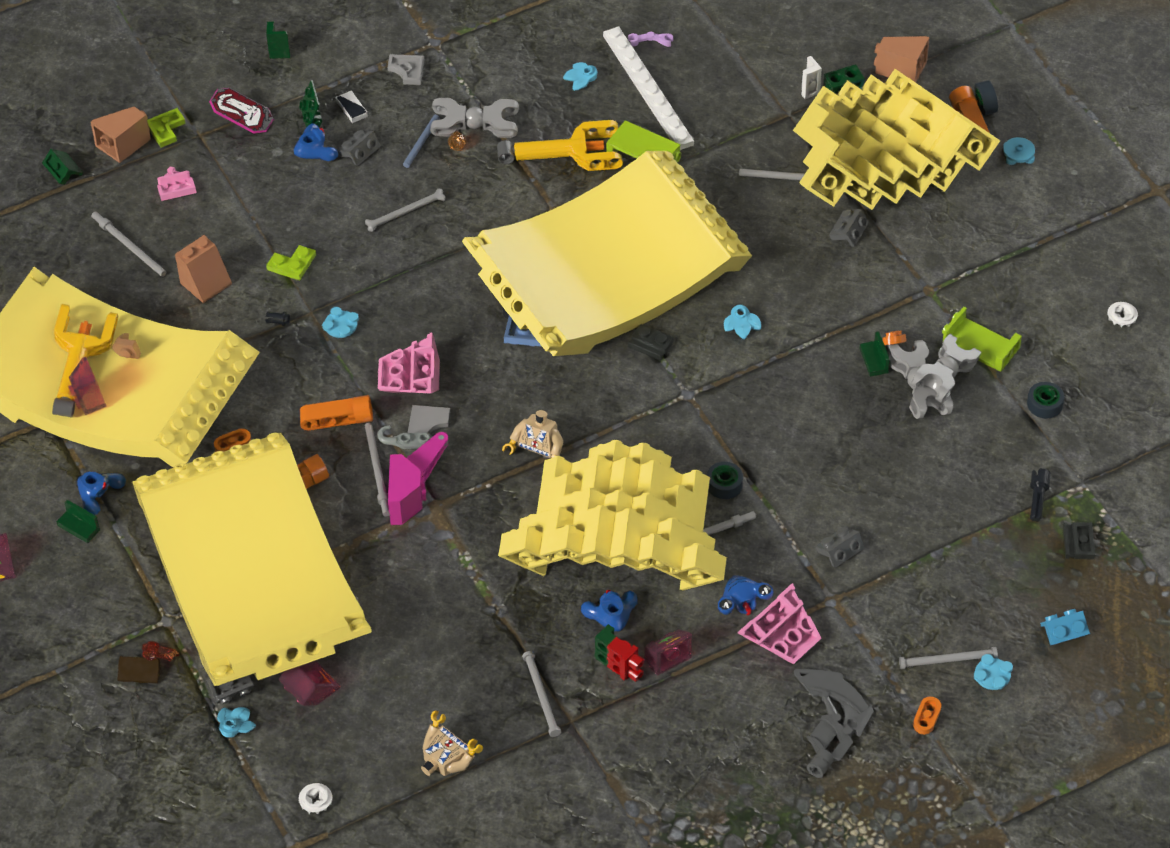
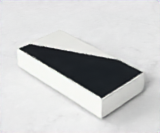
(351, 106)

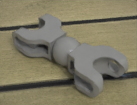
(490, 117)
(908, 365)
(942, 373)

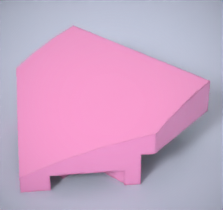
(175, 184)

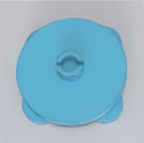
(1019, 151)
(340, 323)
(993, 672)

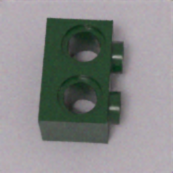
(836, 79)

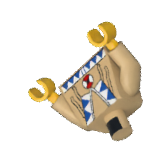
(537, 435)
(446, 751)

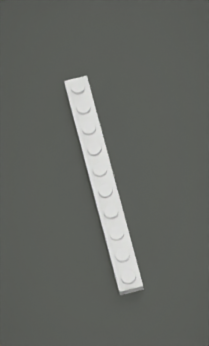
(648, 88)

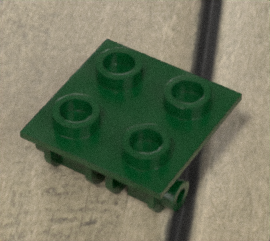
(310, 106)

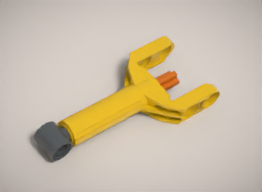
(574, 147)
(78, 346)

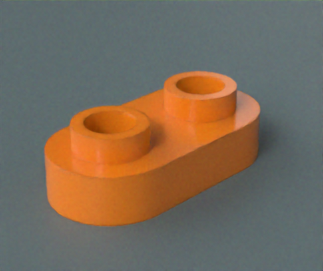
(894, 337)
(231, 439)
(927, 717)

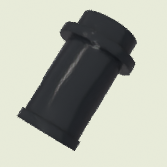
(278, 318)

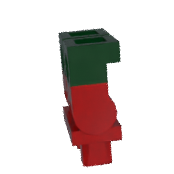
(618, 655)

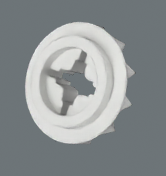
(1129, 311)
(312, 791)

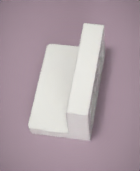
(811, 78)

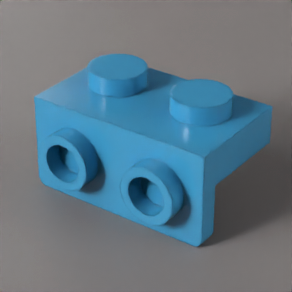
(1065, 627)

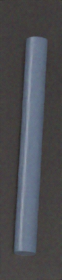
(419, 143)

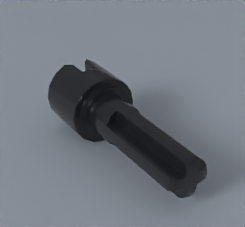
(1040, 484)

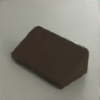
(138, 670)

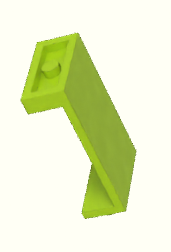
(637, 140)
(995, 348)

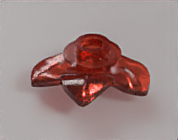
(152, 650)

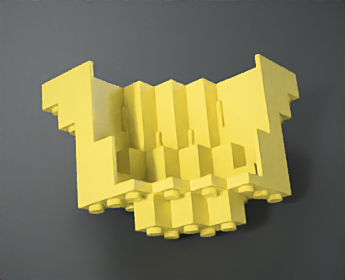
(886, 141)
(619, 511)

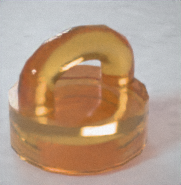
(457, 141)

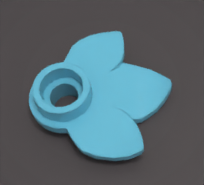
(581, 75)
(742, 323)
(234, 721)

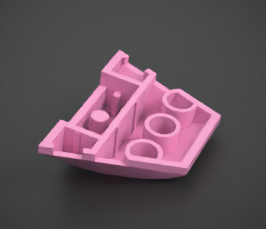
(411, 369)
(783, 627)

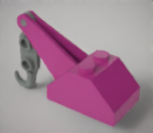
(409, 474)

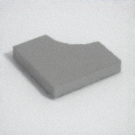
(408, 67)
(428, 419)

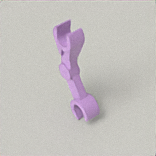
(664, 39)

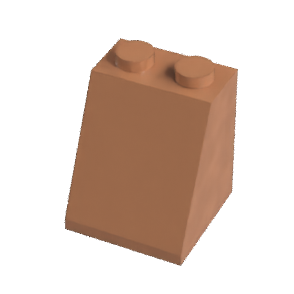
(903, 54)
(121, 133)
(202, 269)

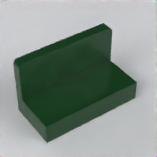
(277, 42)
(61, 165)
(875, 356)
(79, 522)

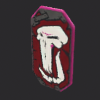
(241, 110)

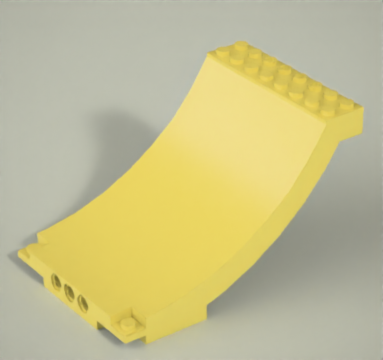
(608, 256)
(152, 402)
(249, 561)

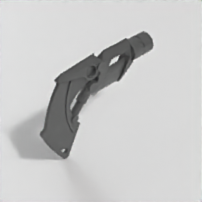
(856, 715)

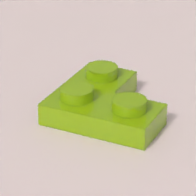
(161, 126)
(294, 266)

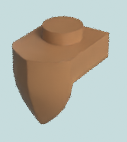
(126, 347)

